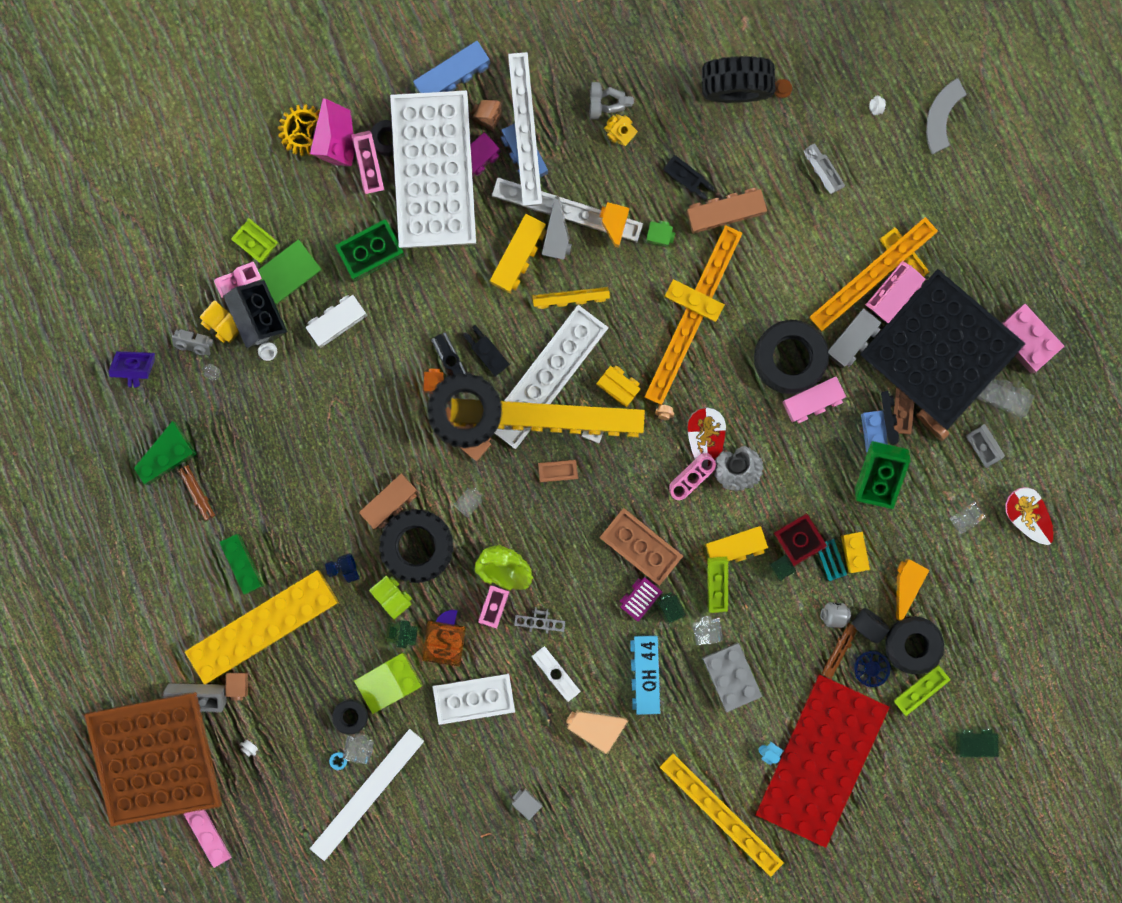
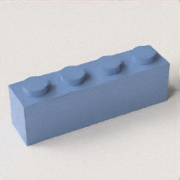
(454, 70)

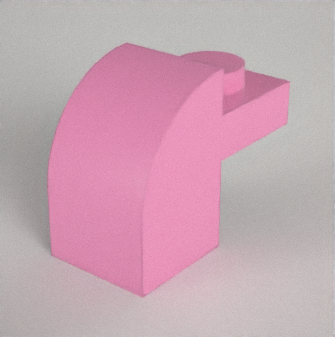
(241, 276)

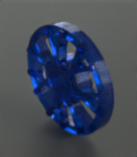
(872, 669)

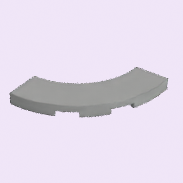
(939, 113)

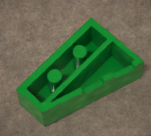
(165, 454)

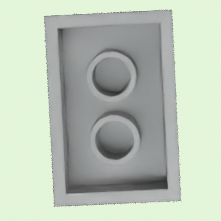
(732, 677)

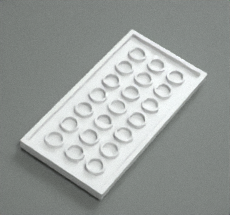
(433, 169)

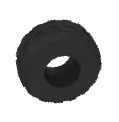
(932, 651)

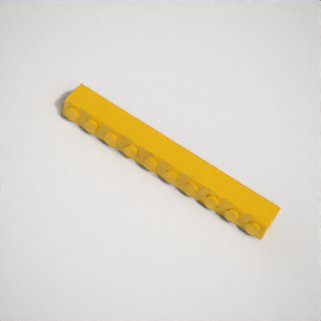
(553, 417)

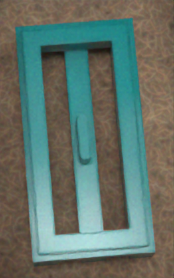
(838, 557)

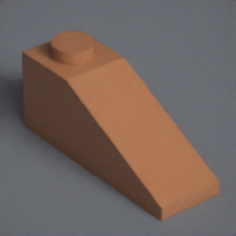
(487, 113)

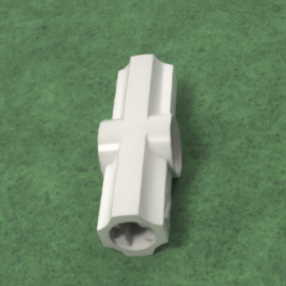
(564, 683)

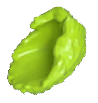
(504, 568)

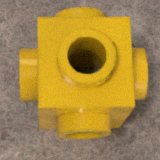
(620, 129)

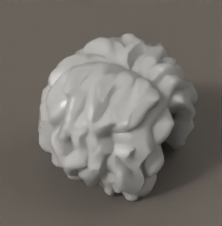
(738, 469)

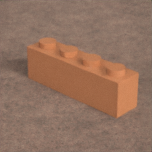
(726, 211)

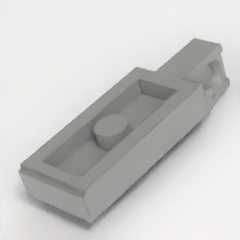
(824, 169)

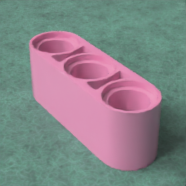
(694, 467)

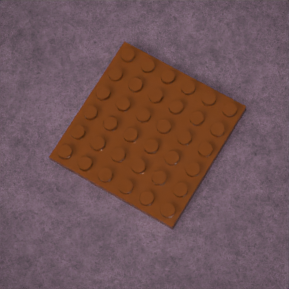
(153, 759)

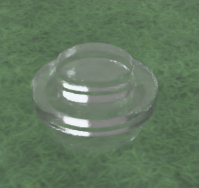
(211, 372)

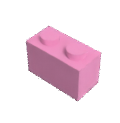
(493, 606)

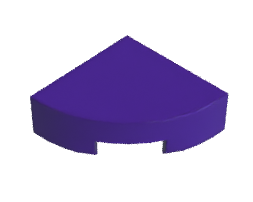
(448, 617)

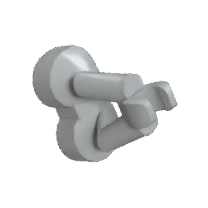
(597, 94)

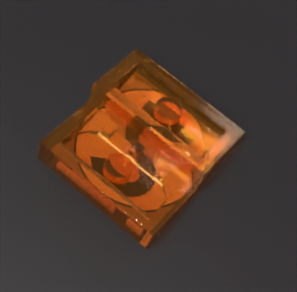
(444, 643)

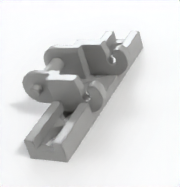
(544, 620)

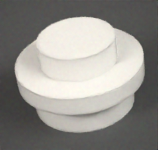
(877, 105)
(267, 351)
(248, 748)

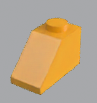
(614, 221)

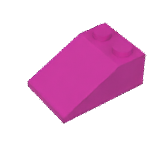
(333, 135)

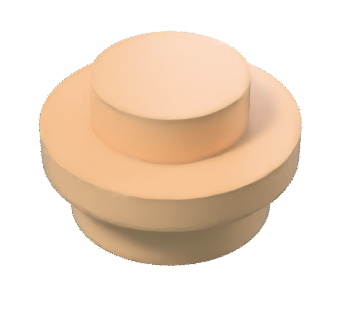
(664, 412)

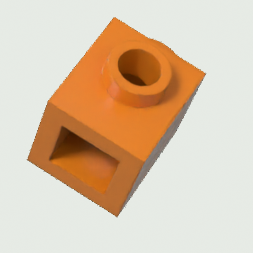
(431, 379)

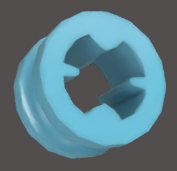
(336, 766)

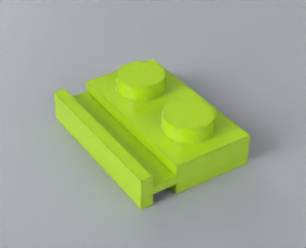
(254, 241)

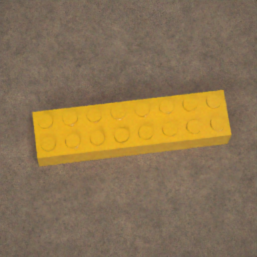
(261, 627)

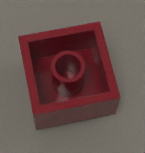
(800, 540)

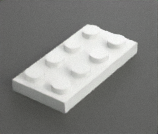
(473, 699)

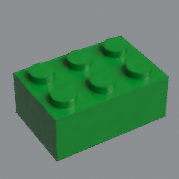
(369, 250)
(882, 474)

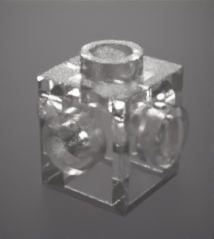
(707, 630)

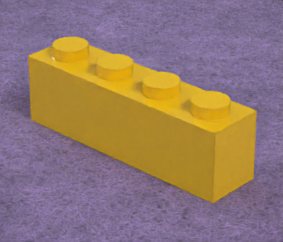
(518, 253)

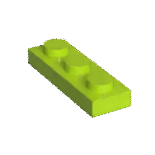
(717, 584)
(921, 690)

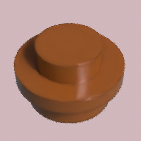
(783, 88)

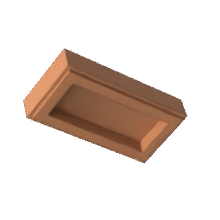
(558, 471)

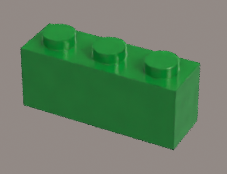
(241, 564)

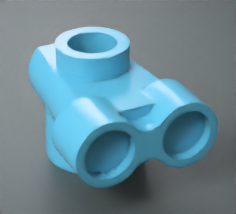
(770, 753)

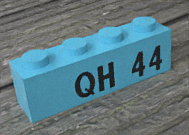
(646, 674)

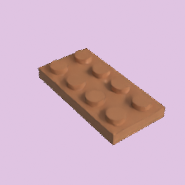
(641, 546)

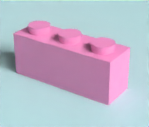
(367, 162)
(895, 291)
(814, 400)

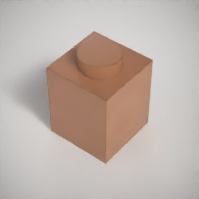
(237, 685)

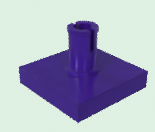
(132, 366)

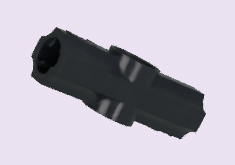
(445, 350)

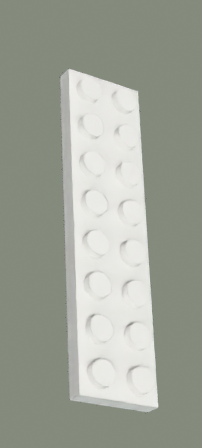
(555, 366)

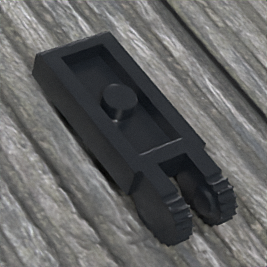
(687, 177)
(487, 352)
(890, 419)

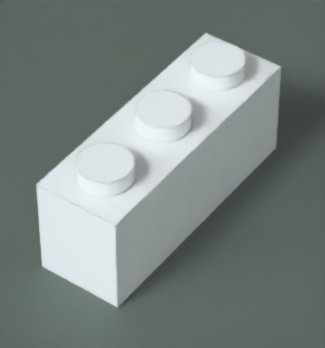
(336, 320)

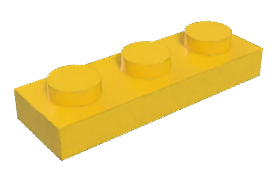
(694, 300)

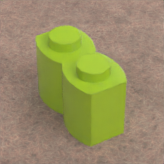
(390, 596)

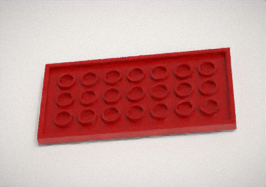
(822, 760)

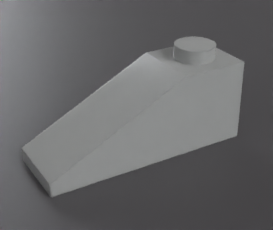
(557, 235)

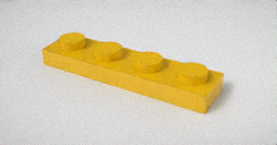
(578, 296)

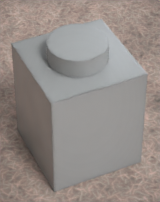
(526, 803)

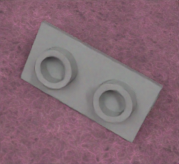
(200, 345)

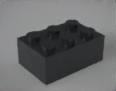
(255, 313)

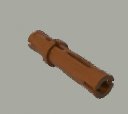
(200, 500)
(839, 651)

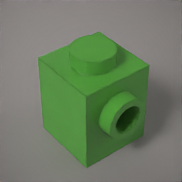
(660, 234)

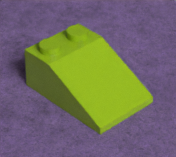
(388, 683)

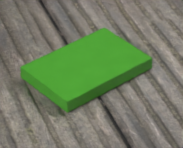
(289, 271)

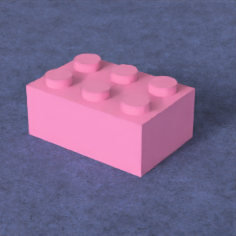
(1039, 340)

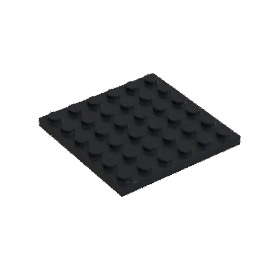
(942, 349)

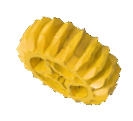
(297, 133)

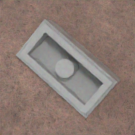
(985, 445)

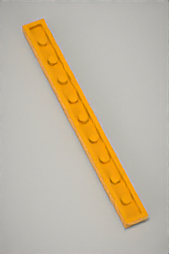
(690, 320)

